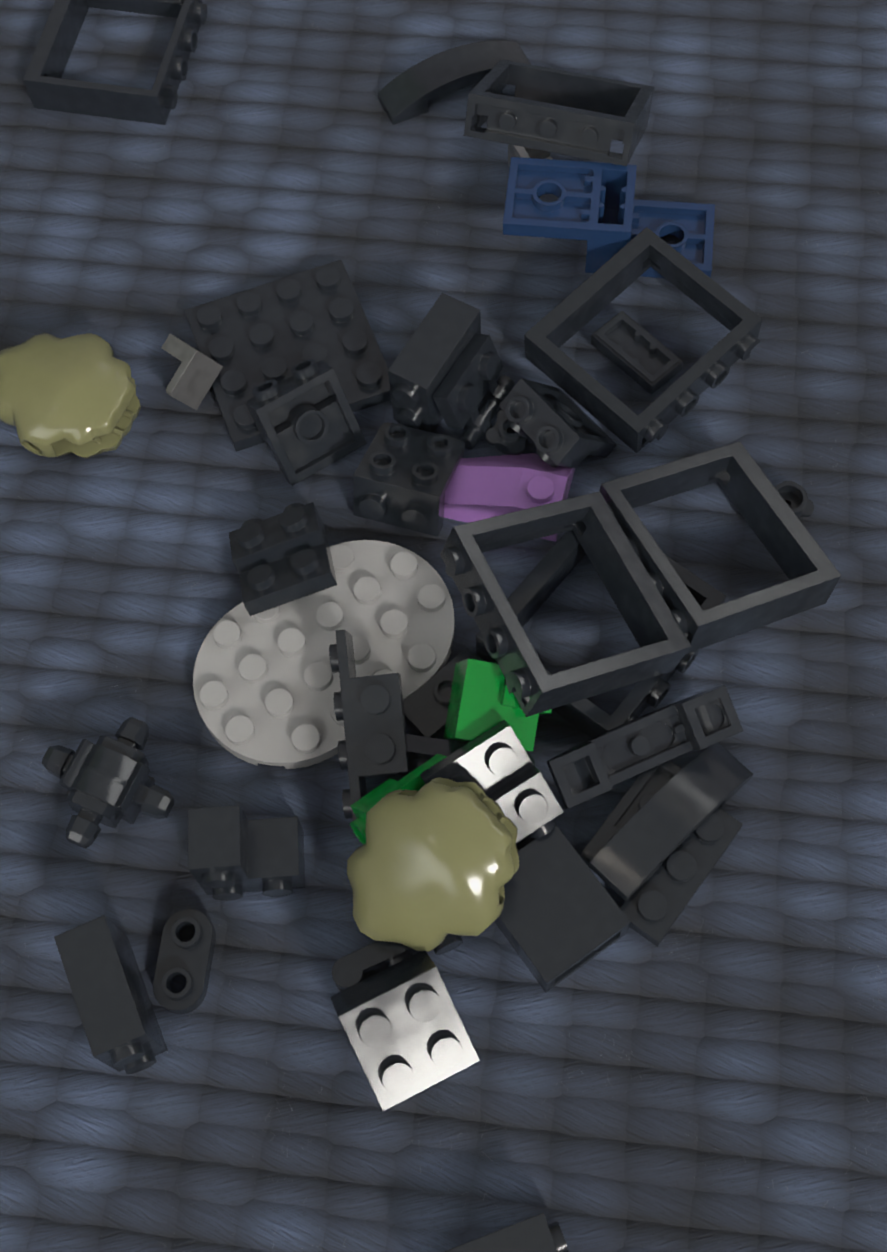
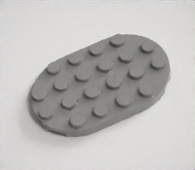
(269, 675)

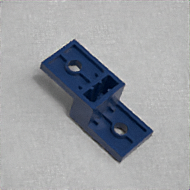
(600, 207)

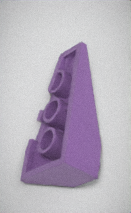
(504, 485)

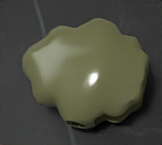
(67, 395)
(432, 864)

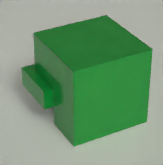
(482, 701)

